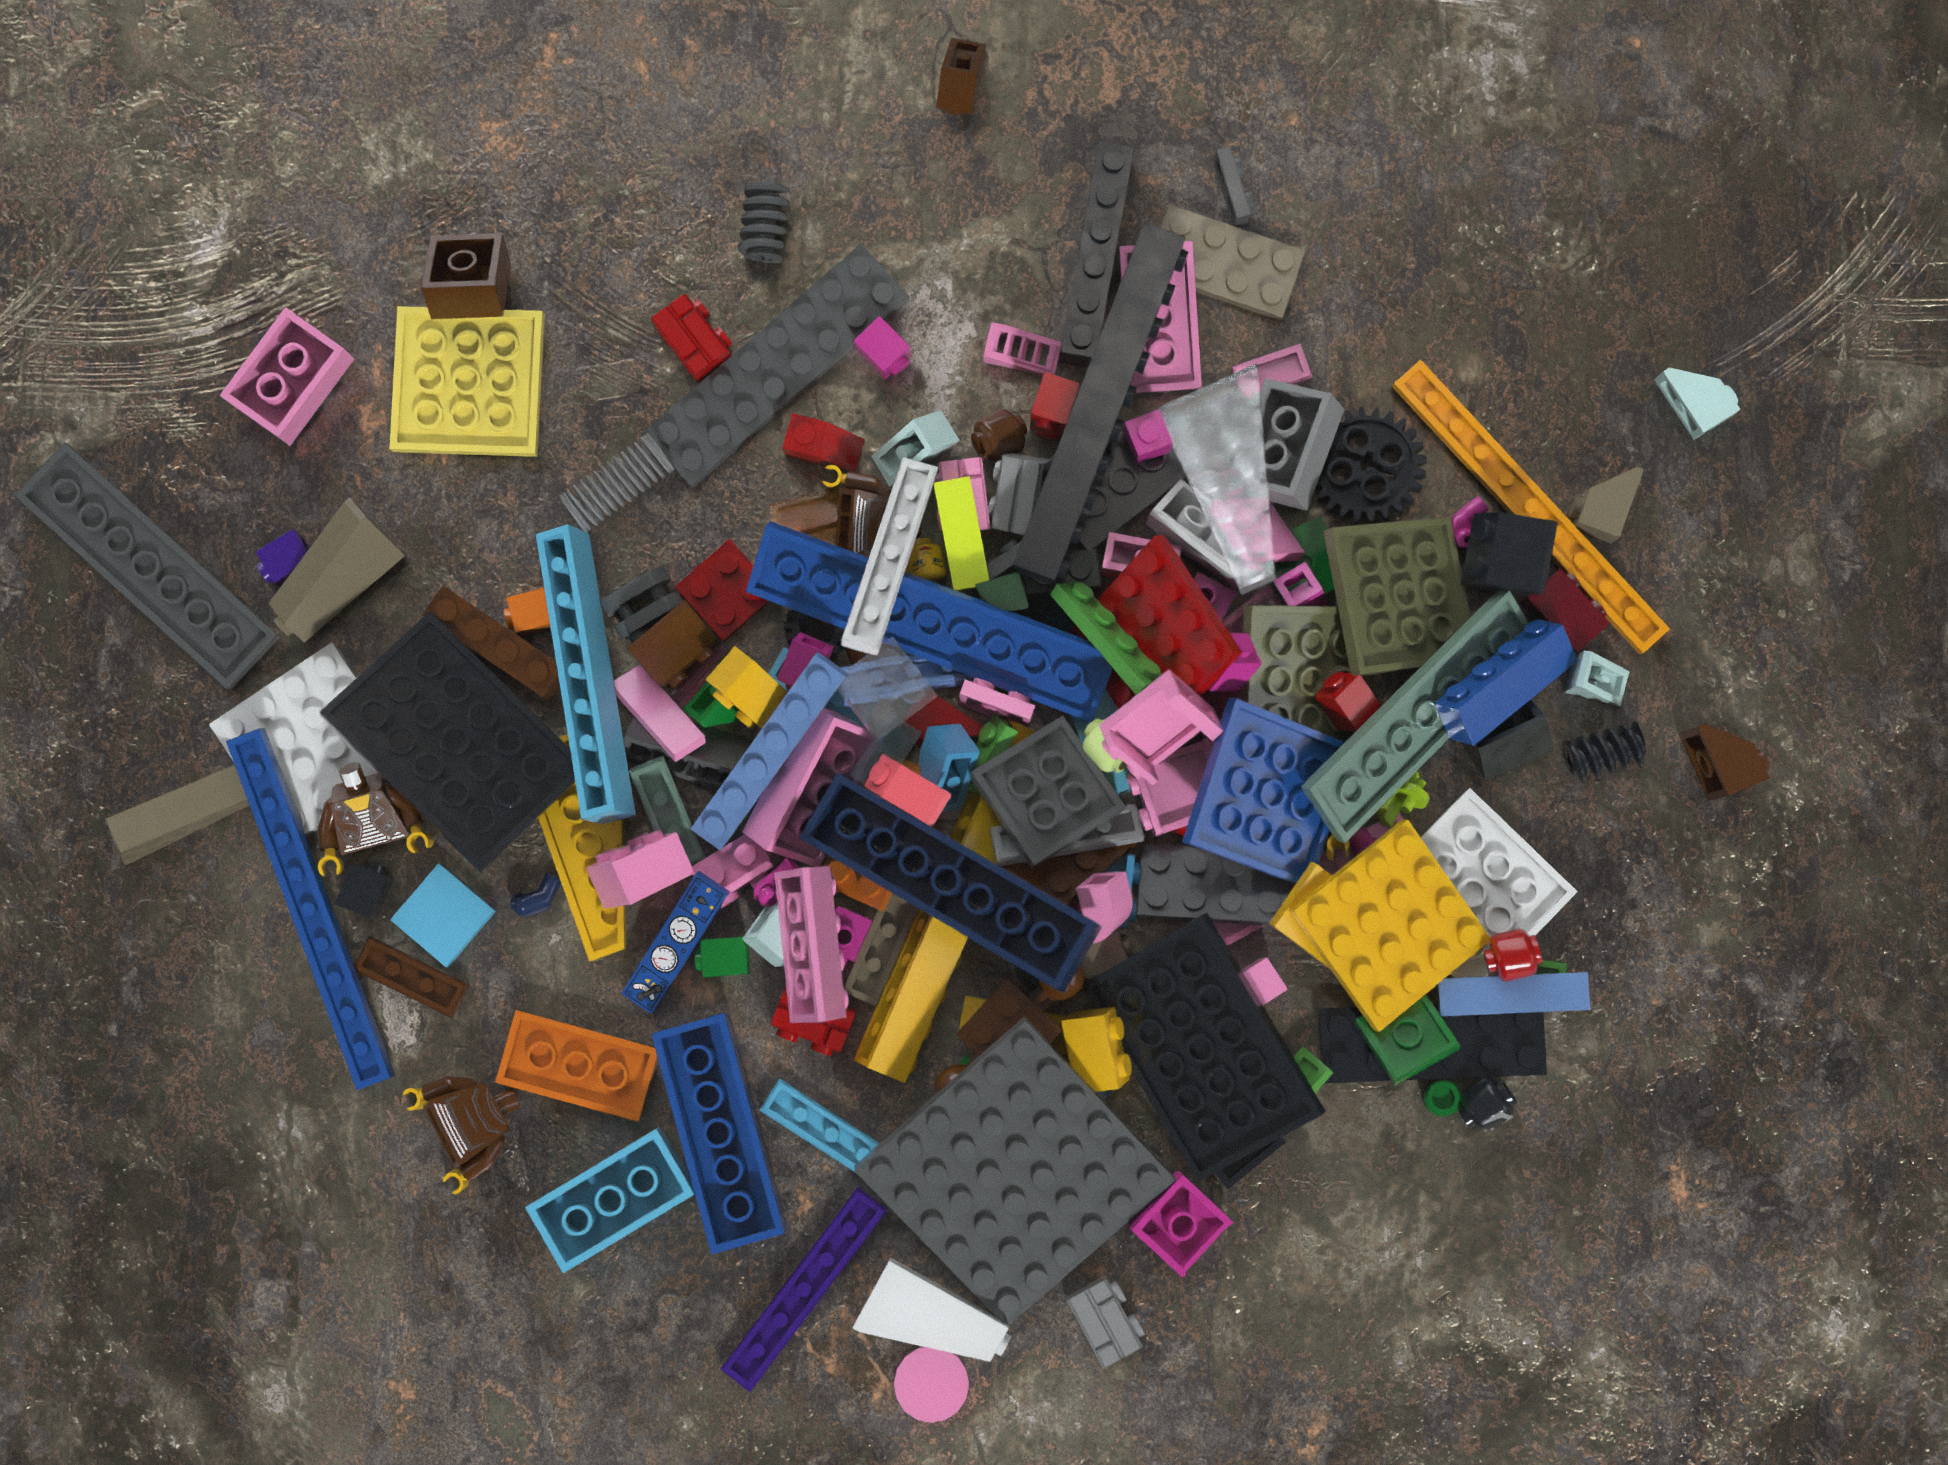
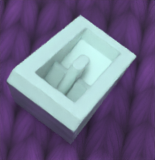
(1597, 679)

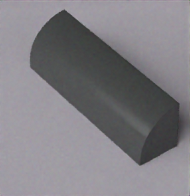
(705, 765)

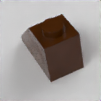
(960, 76)

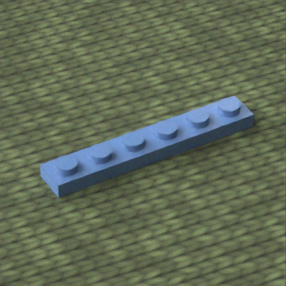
(769, 750)

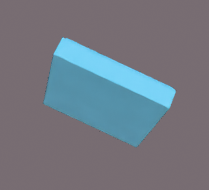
(443, 915)

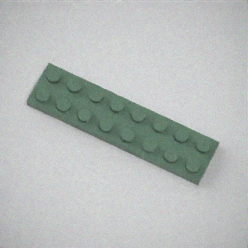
(1407, 726)

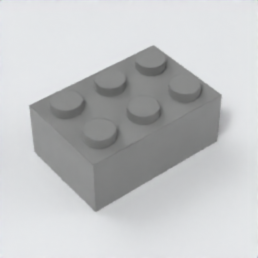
(1297, 439)

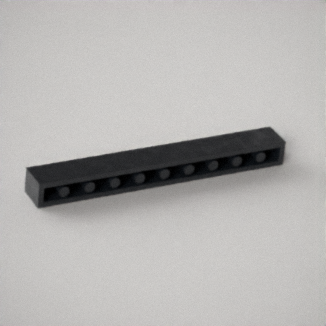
(1099, 404)

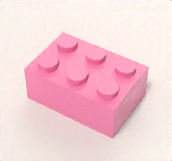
(287, 376)

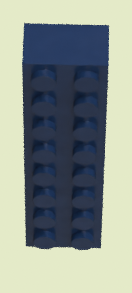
(951, 882)

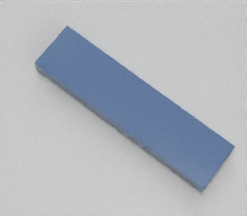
(1522, 995)

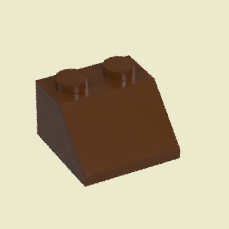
(674, 646)
(1723, 761)

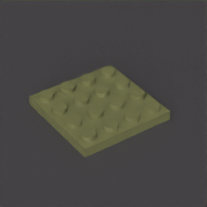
(1396, 591)
(1297, 655)

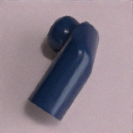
(536, 901)

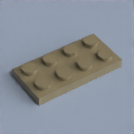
(1238, 263)

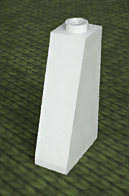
(928, 1315)

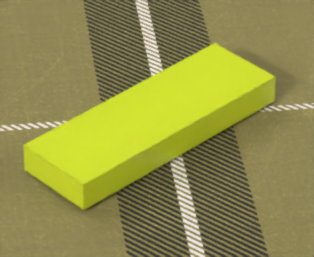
(961, 533)

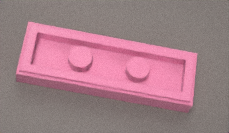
(658, 713)

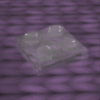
(885, 689)

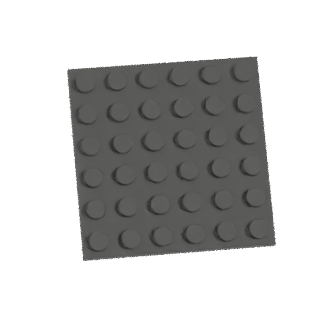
(1014, 1172)

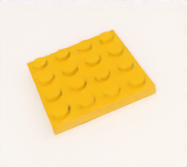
(1390, 925)

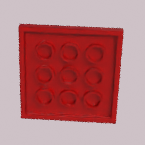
(1169, 620)

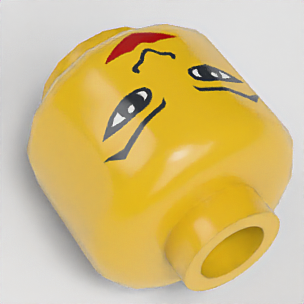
(927, 561)

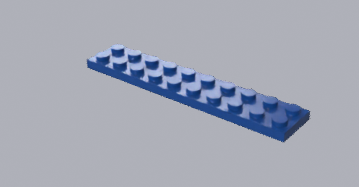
(936, 623)

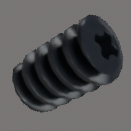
(1605, 751)

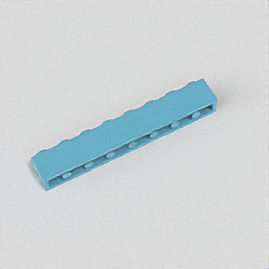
(585, 675)

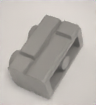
(1017, 492)
(1104, 1320)

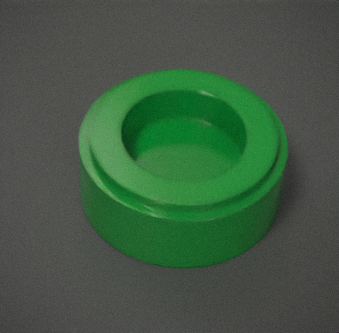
(1442, 1097)

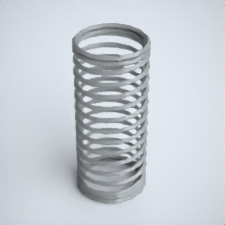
(577, 509)

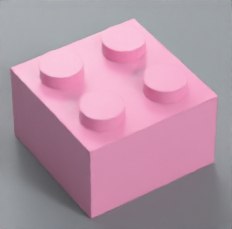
(639, 868)

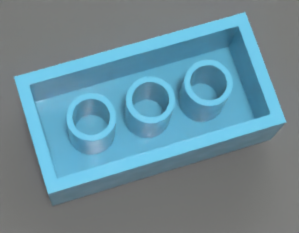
(611, 1199)

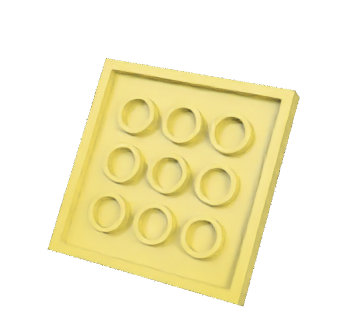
(467, 383)

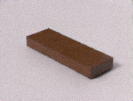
(411, 977)

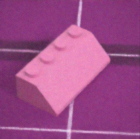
(796, 790)
(811, 944)

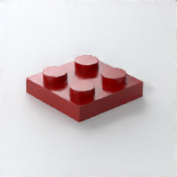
(719, 591)

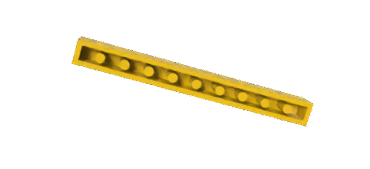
(925, 962)

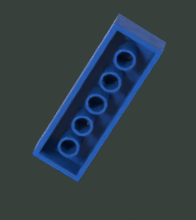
(719, 1133)

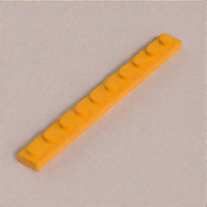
(1523, 497)

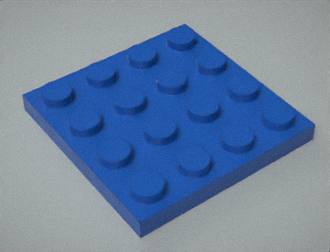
(1253, 794)

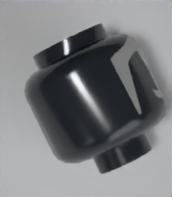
(1487, 1104)

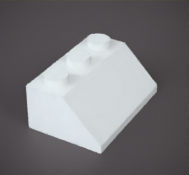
(1184, 524)

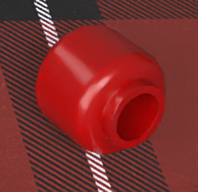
(1513, 955)

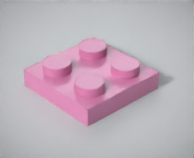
(983, 699)

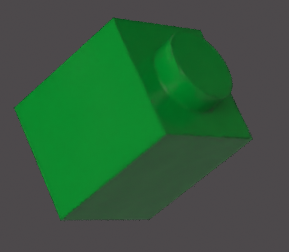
(723, 957)

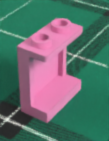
(1157, 725)
(1172, 798)

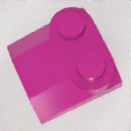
(1180, 1224)

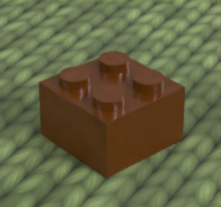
(466, 276)

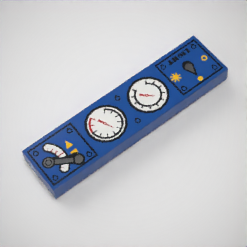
(675, 942)

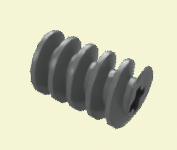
(761, 221)

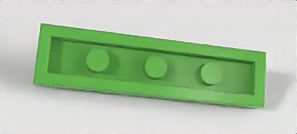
(1106, 635)

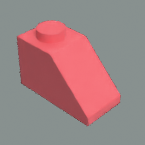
(907, 790)

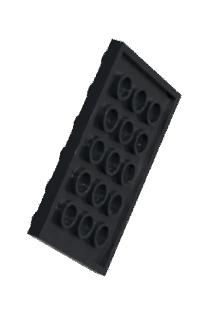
(453, 741)
(1205, 1048)

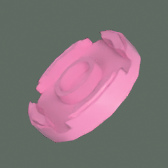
(931, 1384)

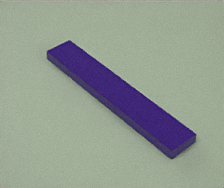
(803, 1289)

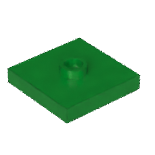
(1312, 540)
(1410, 1041)

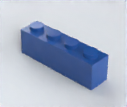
(1505, 681)

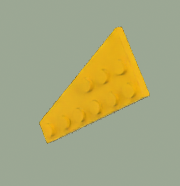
(573, 849)

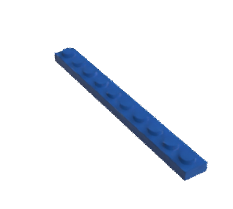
(310, 908)

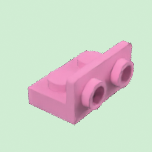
(736, 866)

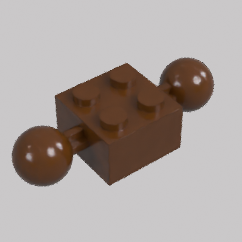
(1003, 1011)

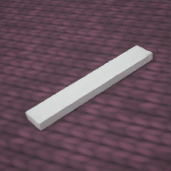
(889, 557)

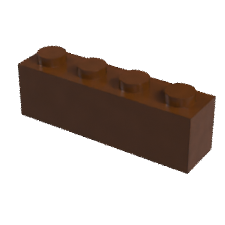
(496, 643)

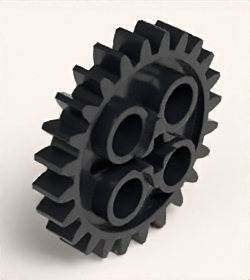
(1381, 436)

